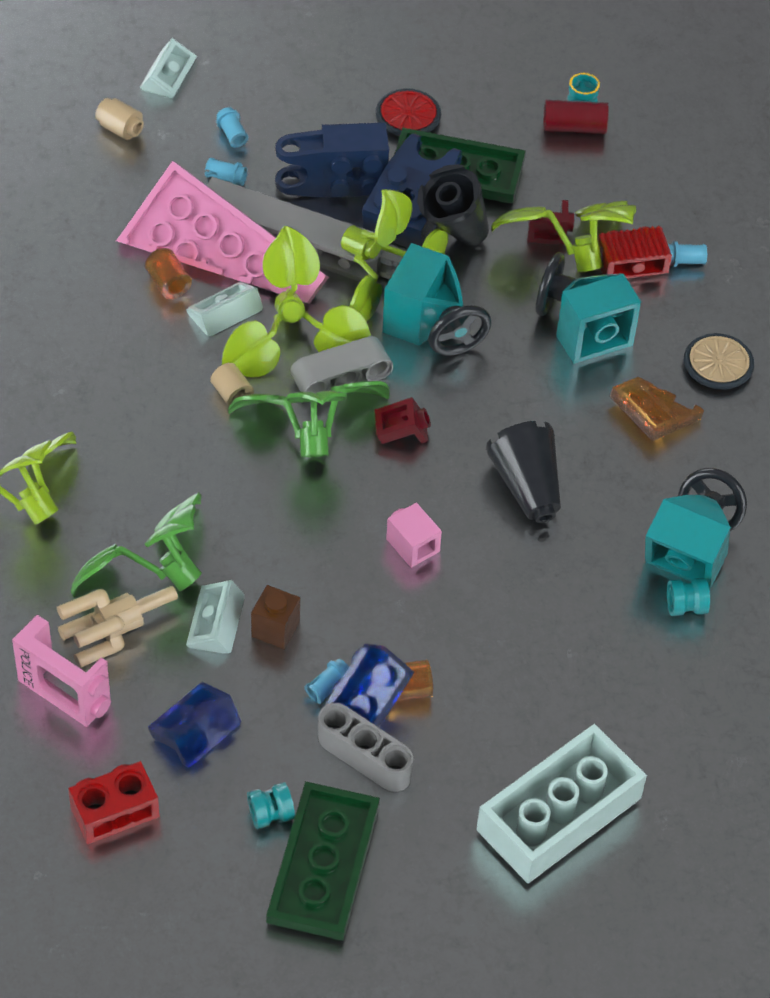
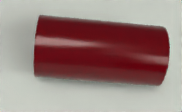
(575, 116)

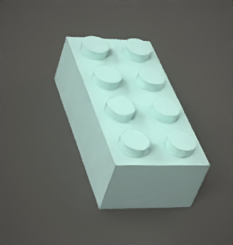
(560, 803)

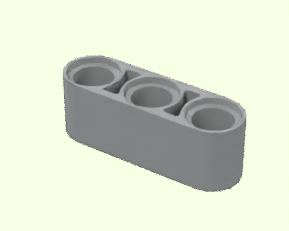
(342, 365)
(370, 762)

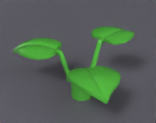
(313, 434)
(175, 563)

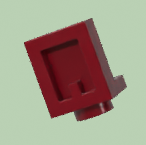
(542, 230)
(401, 421)

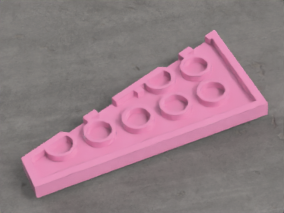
(205, 232)

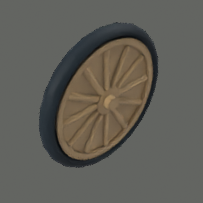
(719, 361)

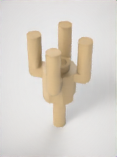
(108, 620)

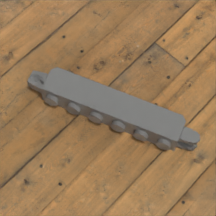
(320, 230)

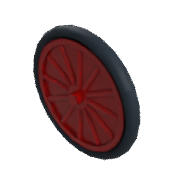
(408, 110)

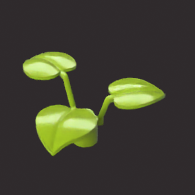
(392, 220)
(586, 247)
(286, 263)
(35, 497)

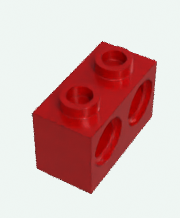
(117, 809)

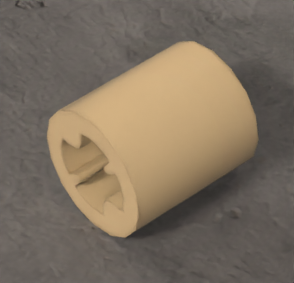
(230, 382)

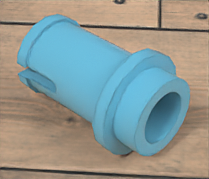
(230, 123)
(226, 171)
(687, 254)
(322, 685)

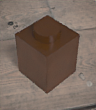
(275, 617)

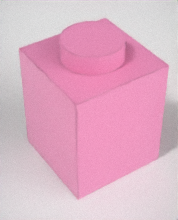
(413, 534)

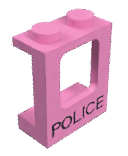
(35, 657)

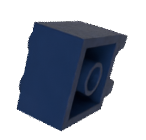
(334, 160)
(406, 174)

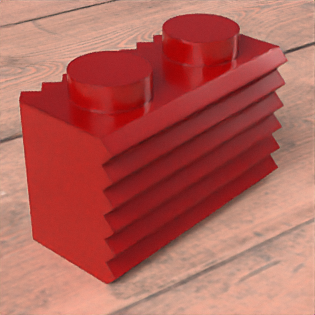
(635, 252)

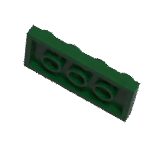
(494, 165)
(323, 861)

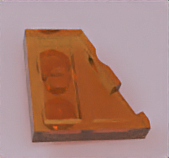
(653, 408)

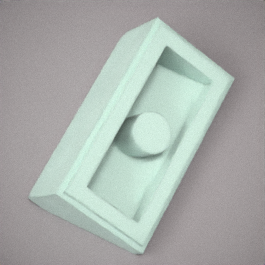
(168, 70)
(226, 308)
(216, 617)

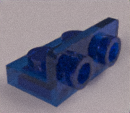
(372, 683)
(196, 723)

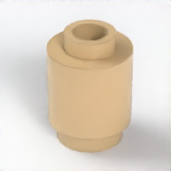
(119, 118)

